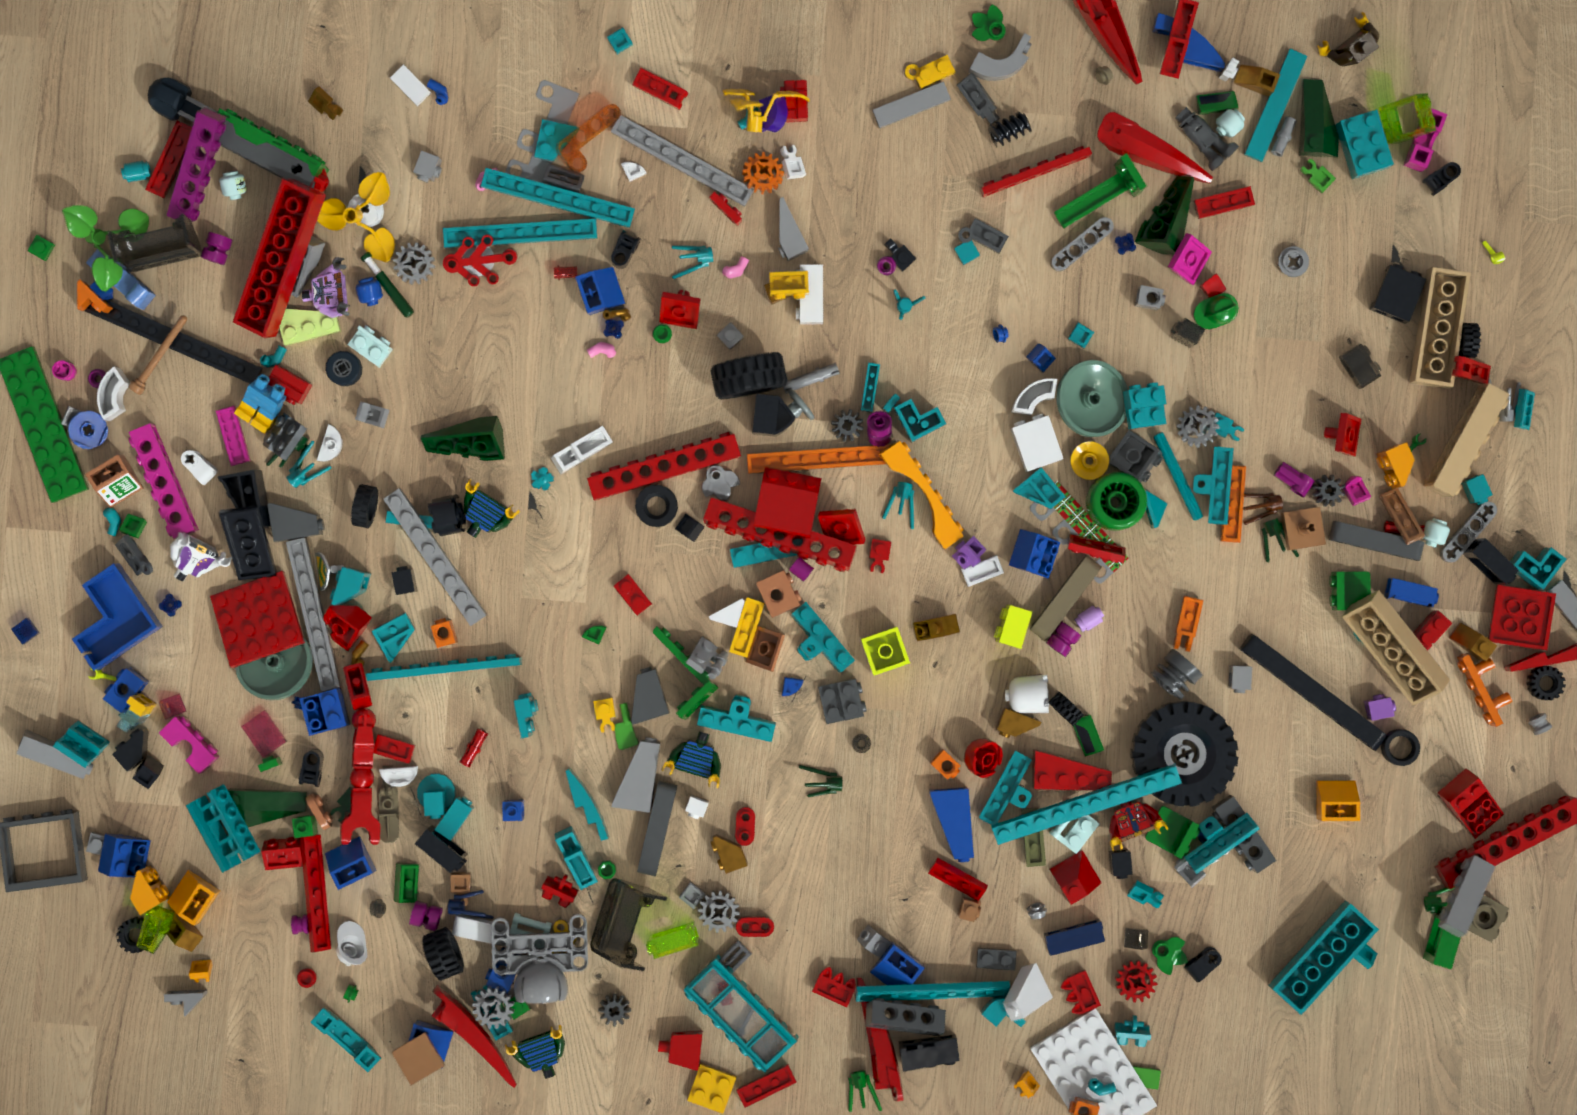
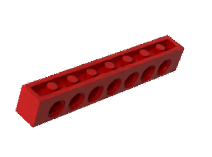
(597, 478)
(717, 508)
(1567, 803)

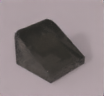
(1136, 938)

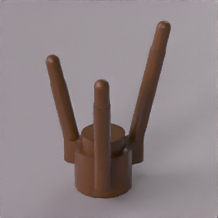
(1272, 503)

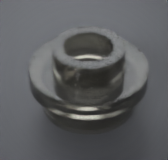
(866, 747)
(377, 908)

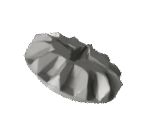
(1302, 263)

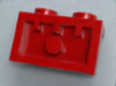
(282, 853)

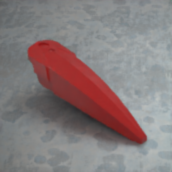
(1109, 29)
(1145, 148)
(465, 1025)
(883, 1058)

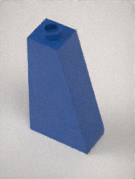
(955, 818)

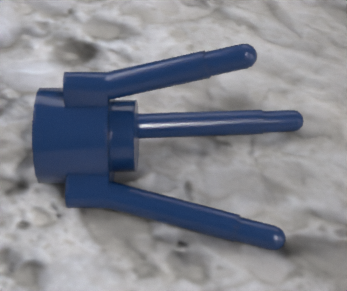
(456, 906)

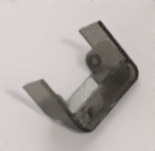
(155, 247)
(618, 920)

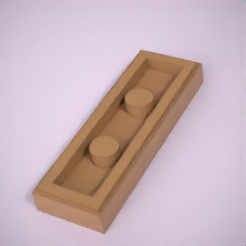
(1402, 516)

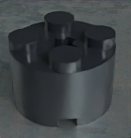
(447, 515)

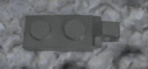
(978, 98)

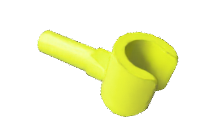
(1496, 258)
(99, 674)

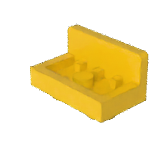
(789, 284)

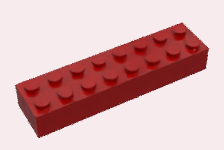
(279, 258)

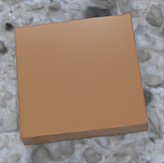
(418, 1058)

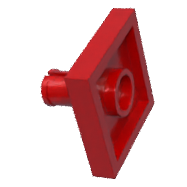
(680, 309)
(1346, 434)
(842, 525)

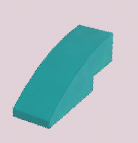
(575, 857)

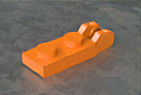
(1188, 621)

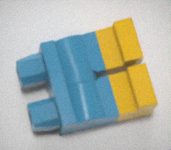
(261, 404)

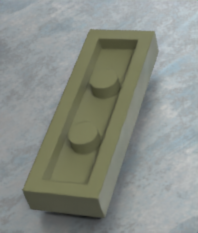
(1034, 845)

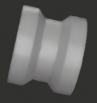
(1539, 723)

